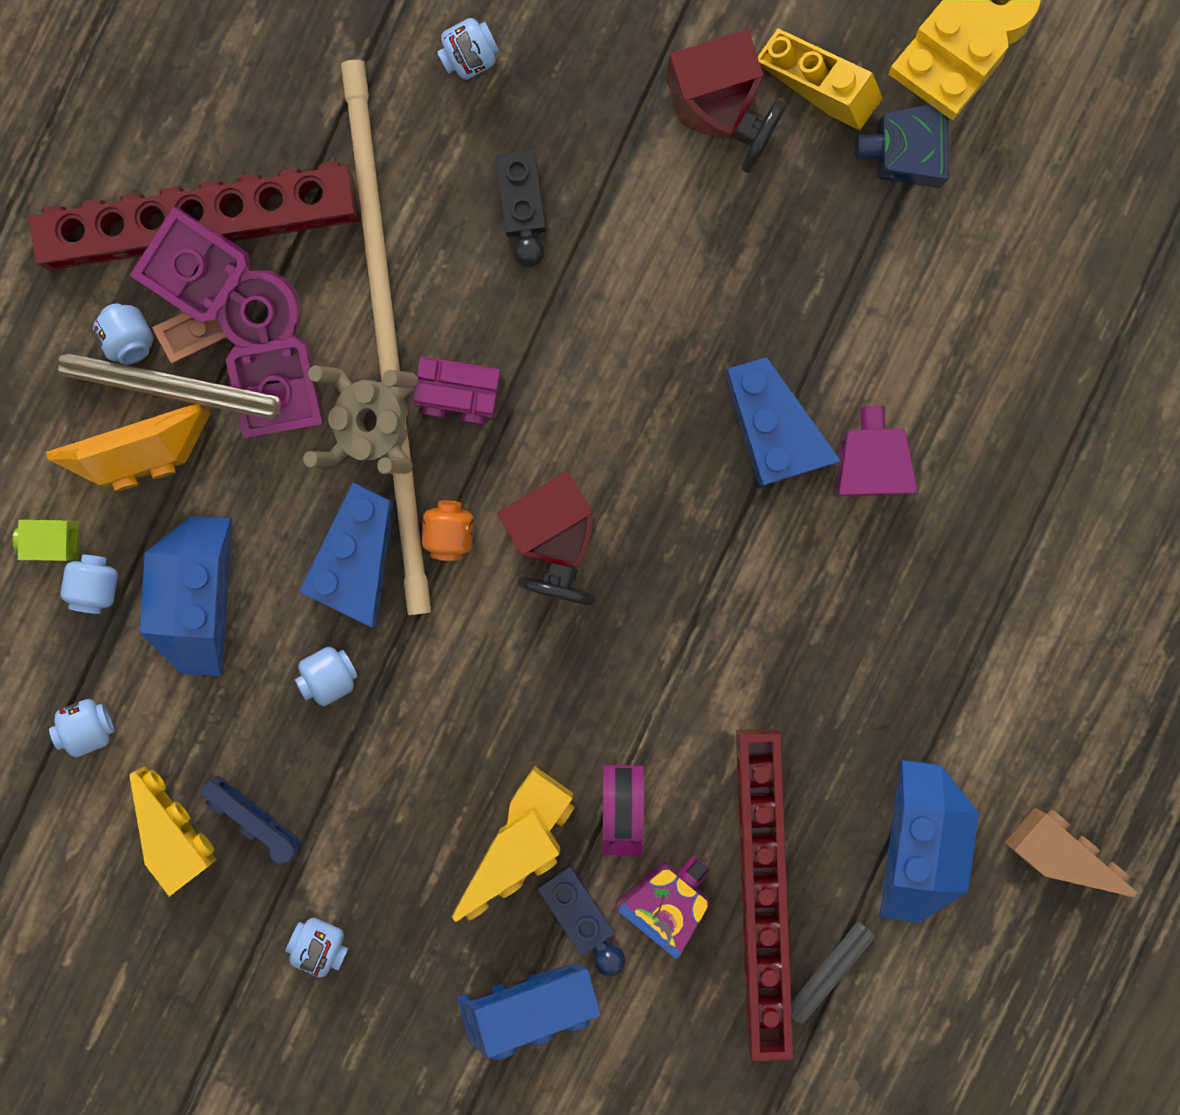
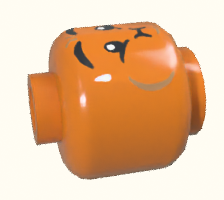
(447, 531)

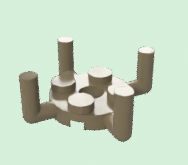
(348, 420)

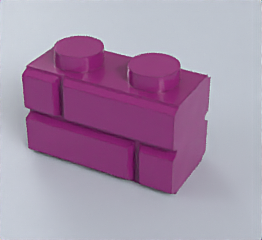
(457, 389)

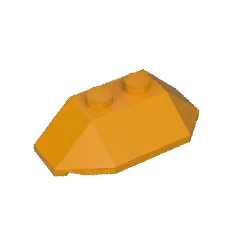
(135, 450)

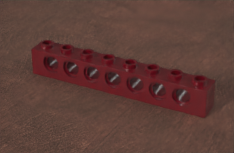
(53, 227)
(764, 894)

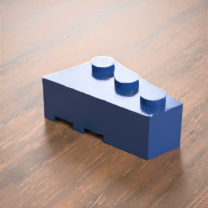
(775, 425)
(353, 557)
(529, 1011)

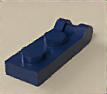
(251, 819)

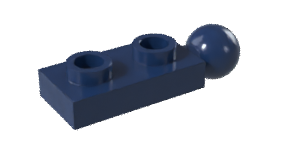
(583, 920)

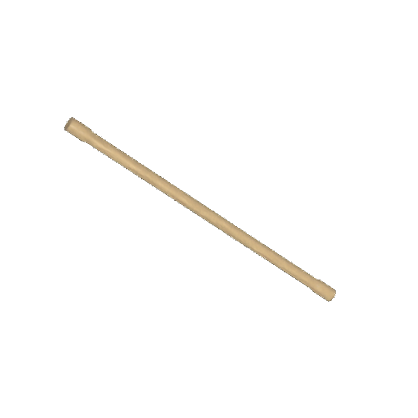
(357, 98)

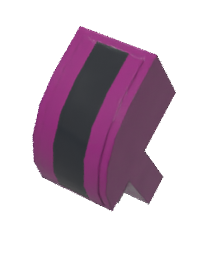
(623, 810)

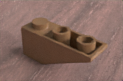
(1058, 855)

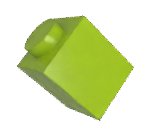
(47, 540)

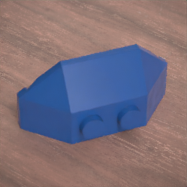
(188, 595)
(927, 844)

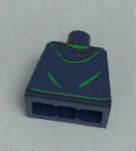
(909, 146)

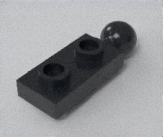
(522, 205)

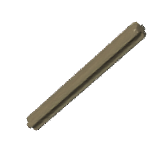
(169, 386)

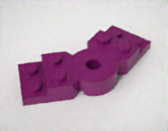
(216, 281)

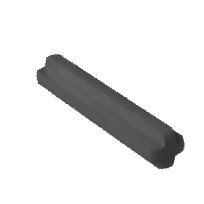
(831, 972)

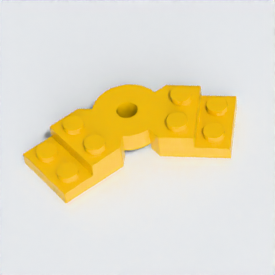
(961, 49)

